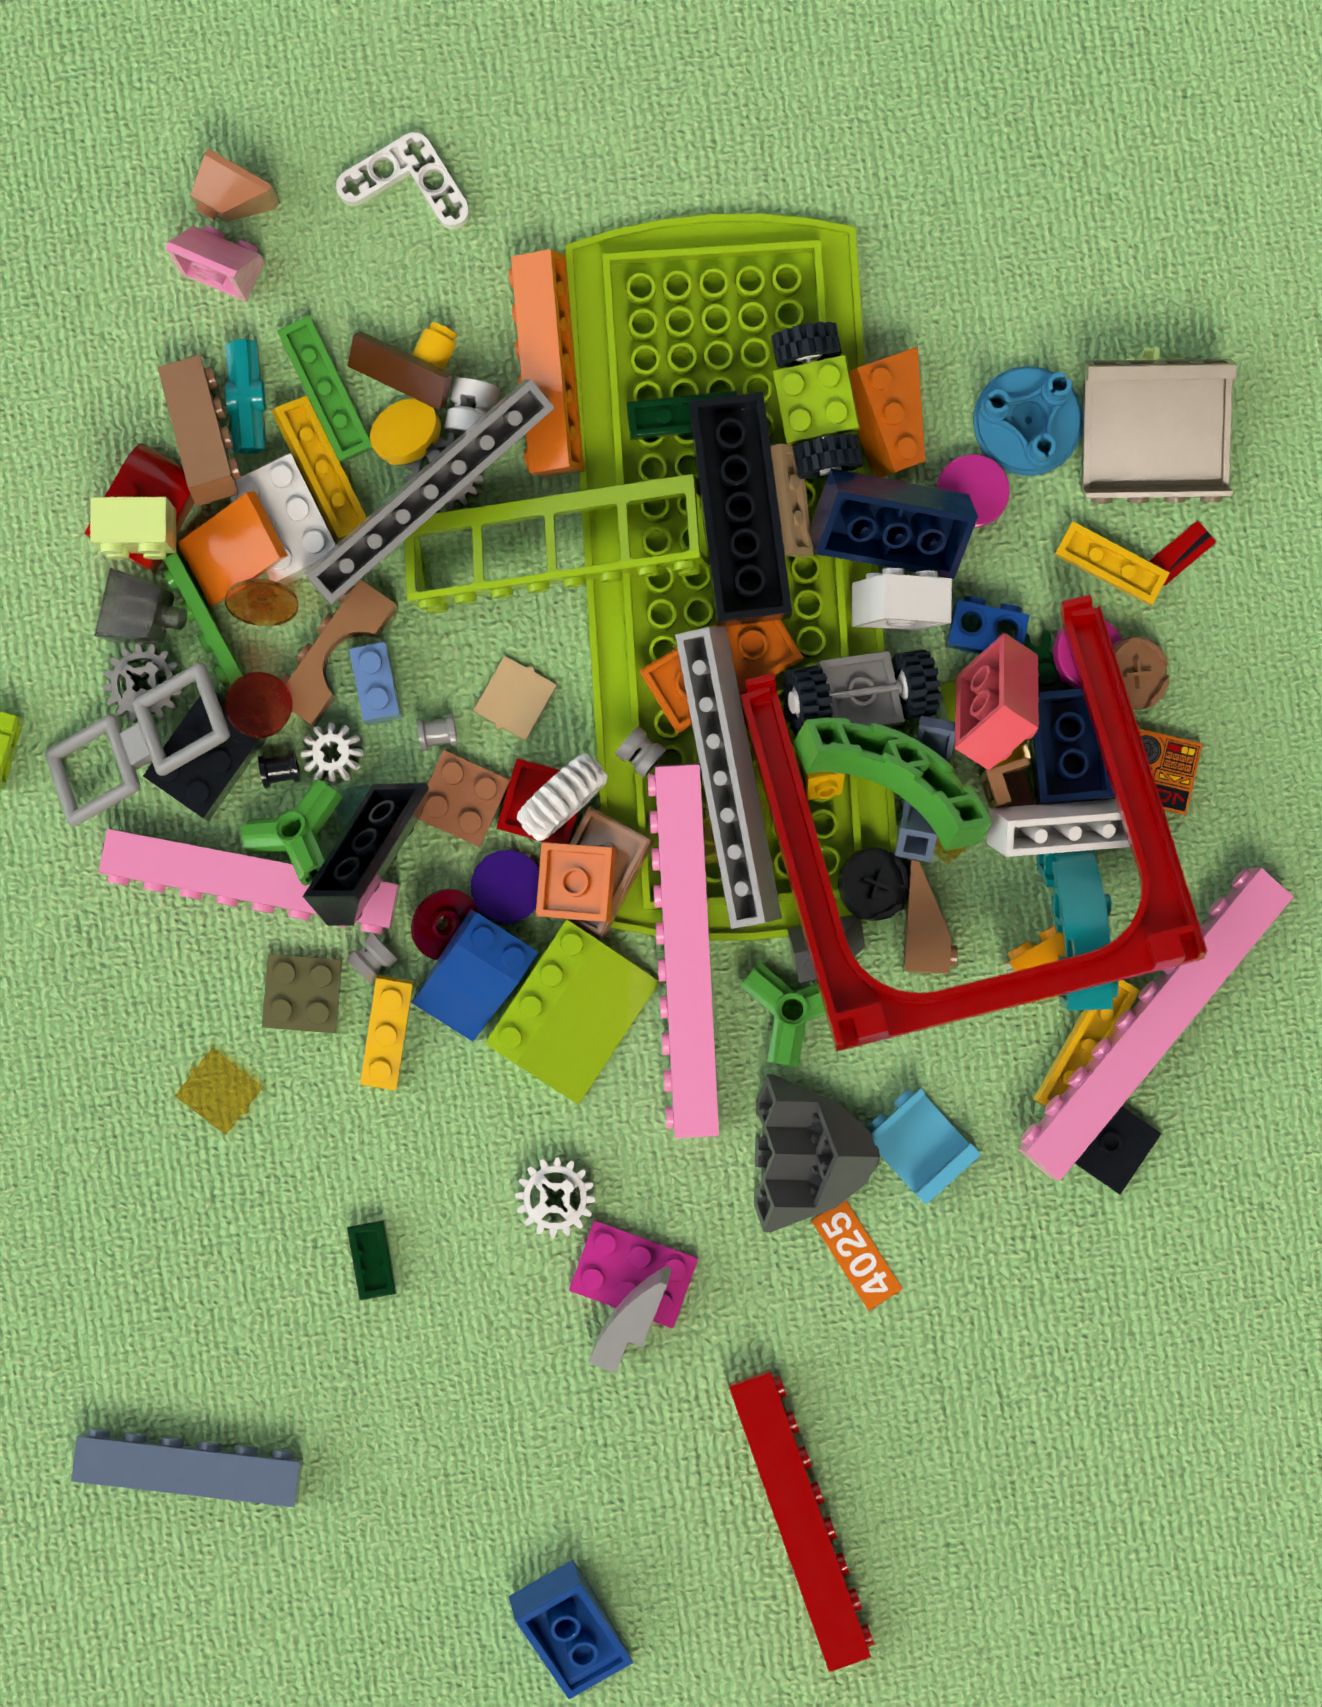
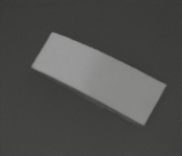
(629, 1321)

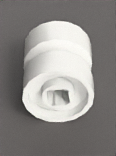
(463, 395)

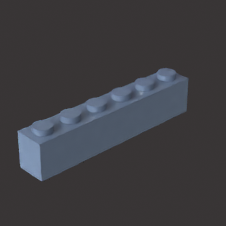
(186, 1468)

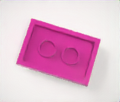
(620, 1261)

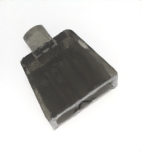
(136, 611)

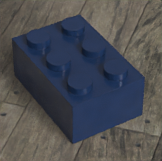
(1067, 752)

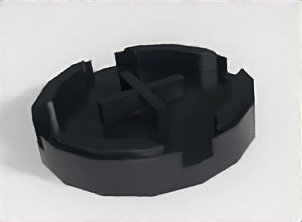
(873, 884)

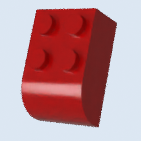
(152, 475)

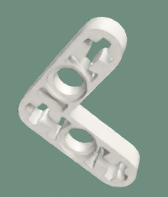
(403, 167)

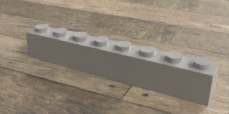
(429, 490)
(728, 776)

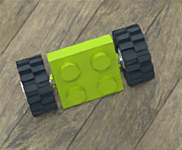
(816, 399)

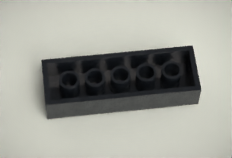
(740, 509)

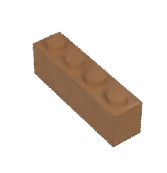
(198, 430)

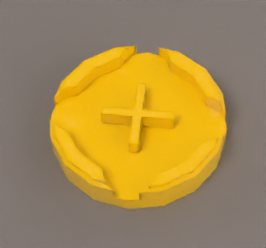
(405, 431)

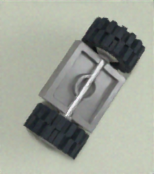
(863, 689)

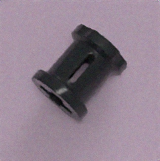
(279, 769)

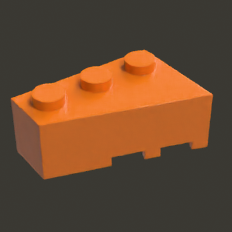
(890, 412)

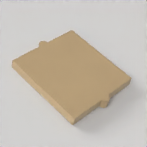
(515, 698)

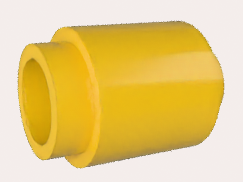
(436, 345)

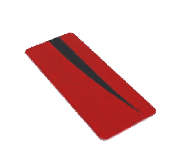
(1183, 550)

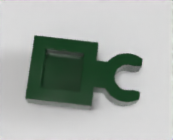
(1048, 674)

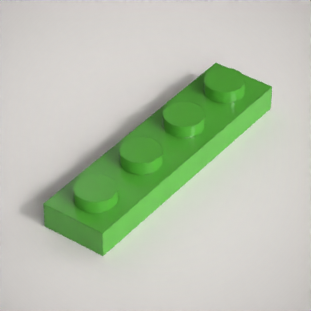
(325, 389)
(211, 636)

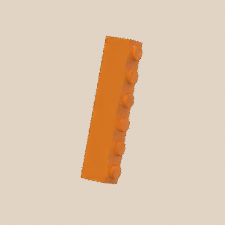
(547, 359)

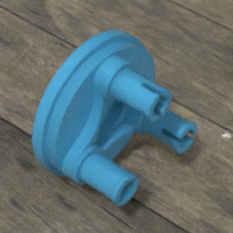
(1028, 420)

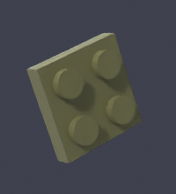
(302, 993)

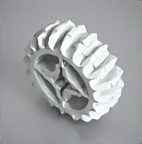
(562, 797)

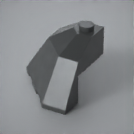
(808, 1154)

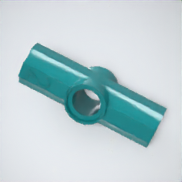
(245, 396)

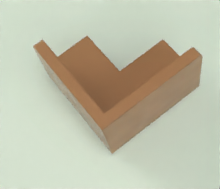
(1007, 785)

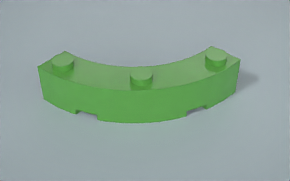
(901, 766)

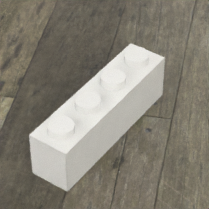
(1056, 828)

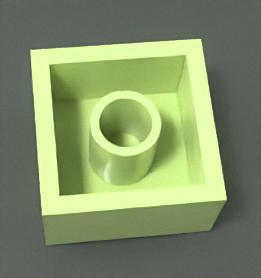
(133, 526)

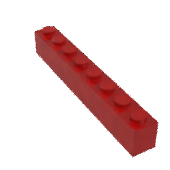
(799, 1520)

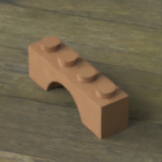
(360, 614)

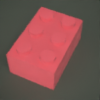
(997, 702)

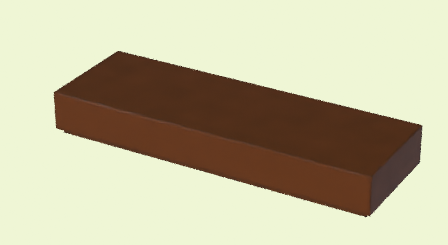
(399, 370)

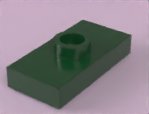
(372, 1260)

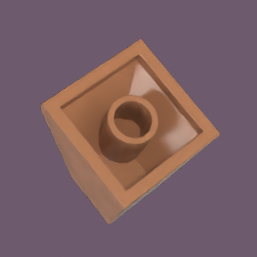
(229, 190)

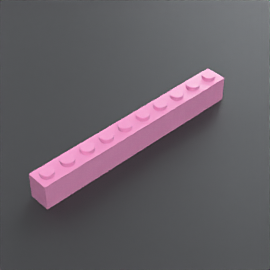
(686, 950)
(1152, 1025)

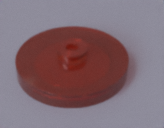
(258, 704)

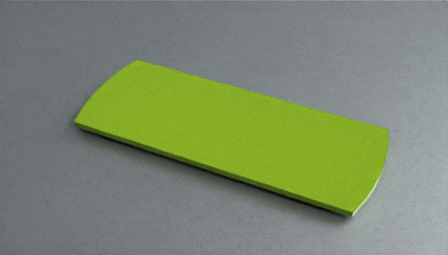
(683, 315)

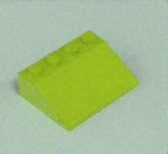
(572, 1012)

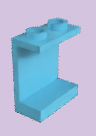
(921, 1145)

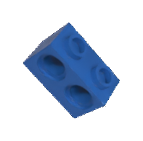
(989, 619)

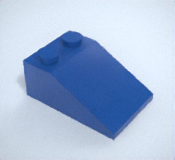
(474, 975)
(569, 1629)

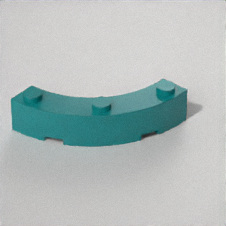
(1082, 917)

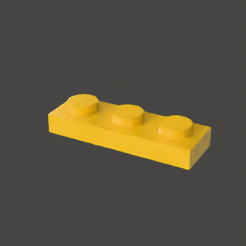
(1111, 563)
(386, 1032)

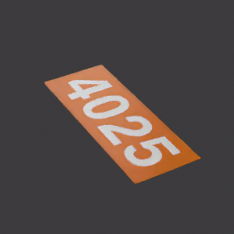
(857, 1255)

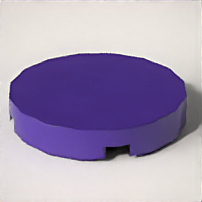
(505, 886)

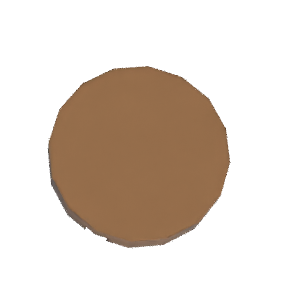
(1142, 670)

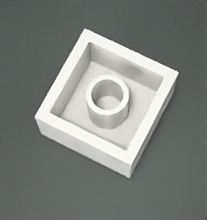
(901, 600)

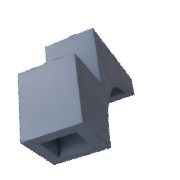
(915, 835)

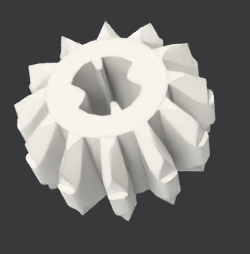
(344, 748)

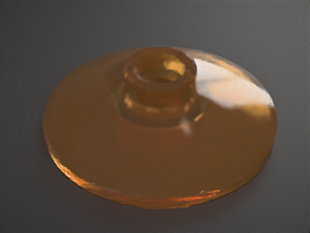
(261, 602)

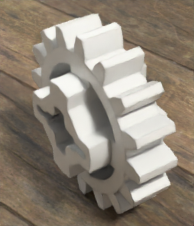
(568, 1185)

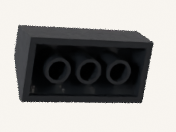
(365, 851)

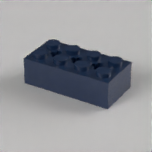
(892, 523)

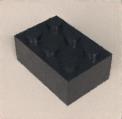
(211, 776)

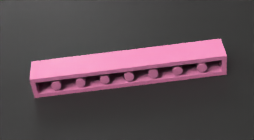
(227, 876)

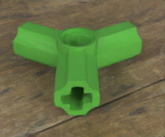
(296, 831)
(786, 1034)

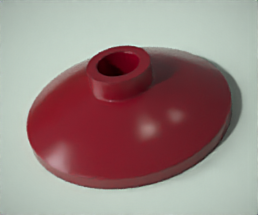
(450, 904)

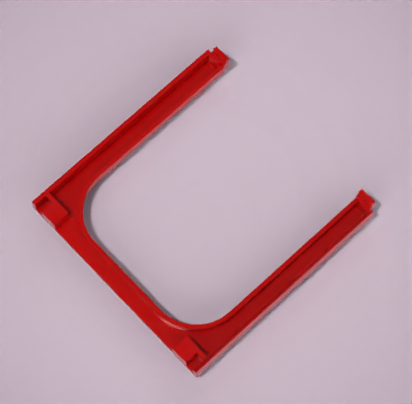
(1158, 938)

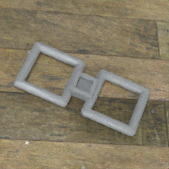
(137, 744)

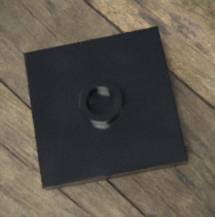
(1118, 1150)

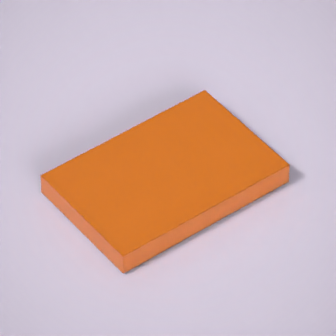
(232, 547)

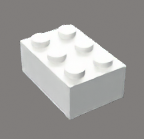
(291, 514)

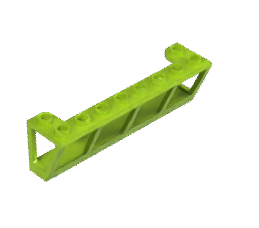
(548, 507)

